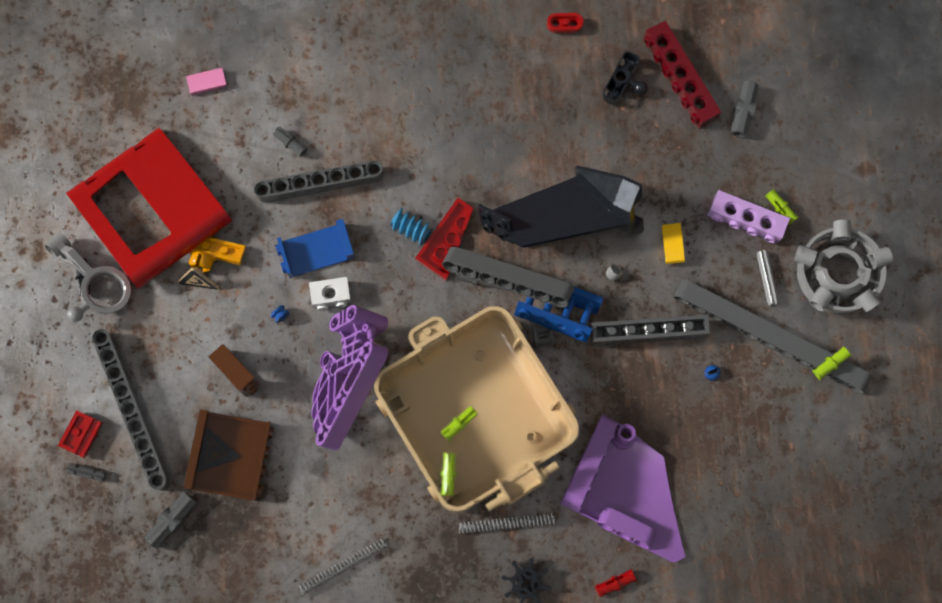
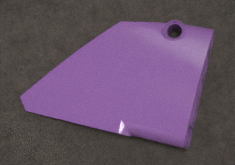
(626, 490)

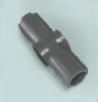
(744, 109)
(170, 520)

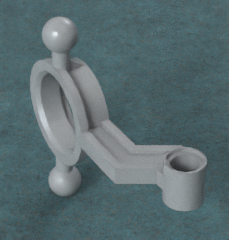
(62, 247)

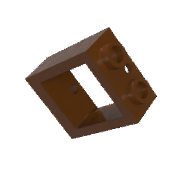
(234, 370)

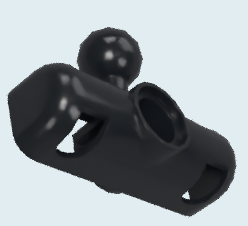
(617, 87)

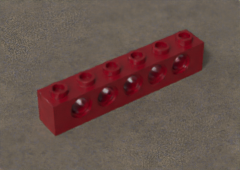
(663, 34)

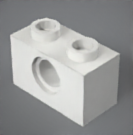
(320, 288)

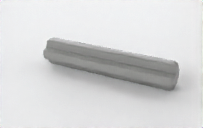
(767, 278)

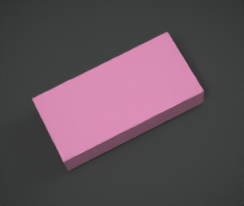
(206, 81)

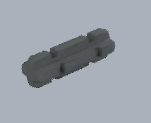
(86, 472)

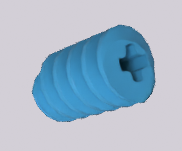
(412, 228)

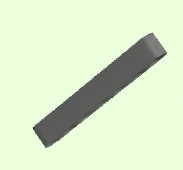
(309, 179)
(508, 277)

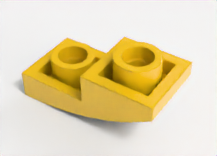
(673, 243)

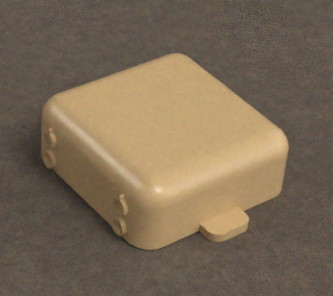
(499, 375)

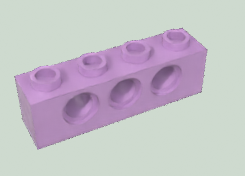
(740, 207)

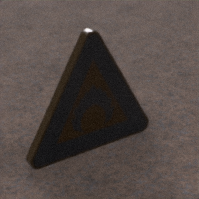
(214, 452)

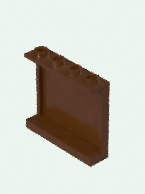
(238, 477)

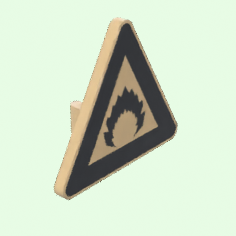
(196, 279)

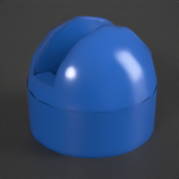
(714, 376)

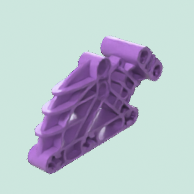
(347, 377)

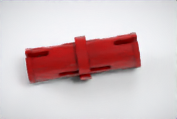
(615, 583)

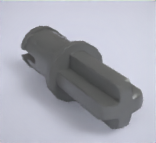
(290, 141)

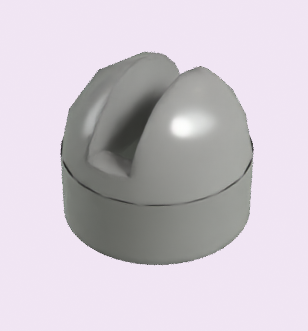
(614, 272)

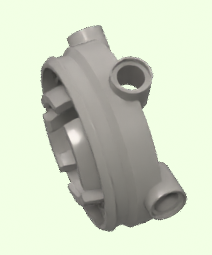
(830, 290)

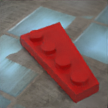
(445, 236)

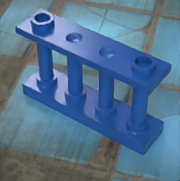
(582, 299)

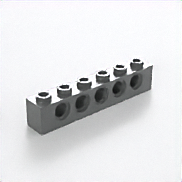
(649, 330)

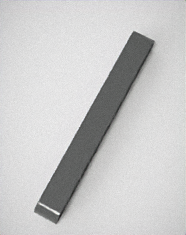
(137, 416)

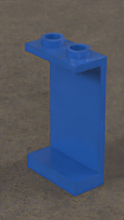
(315, 250)

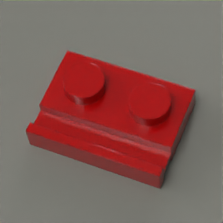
(80, 434)

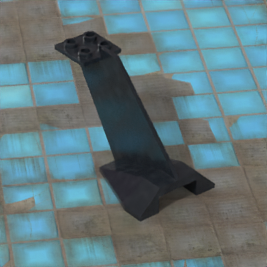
(569, 209)

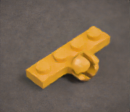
(213, 250)

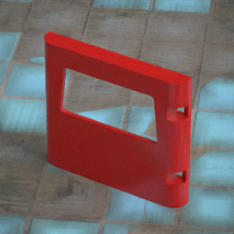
(170, 190)

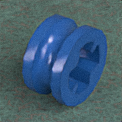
(279, 314)

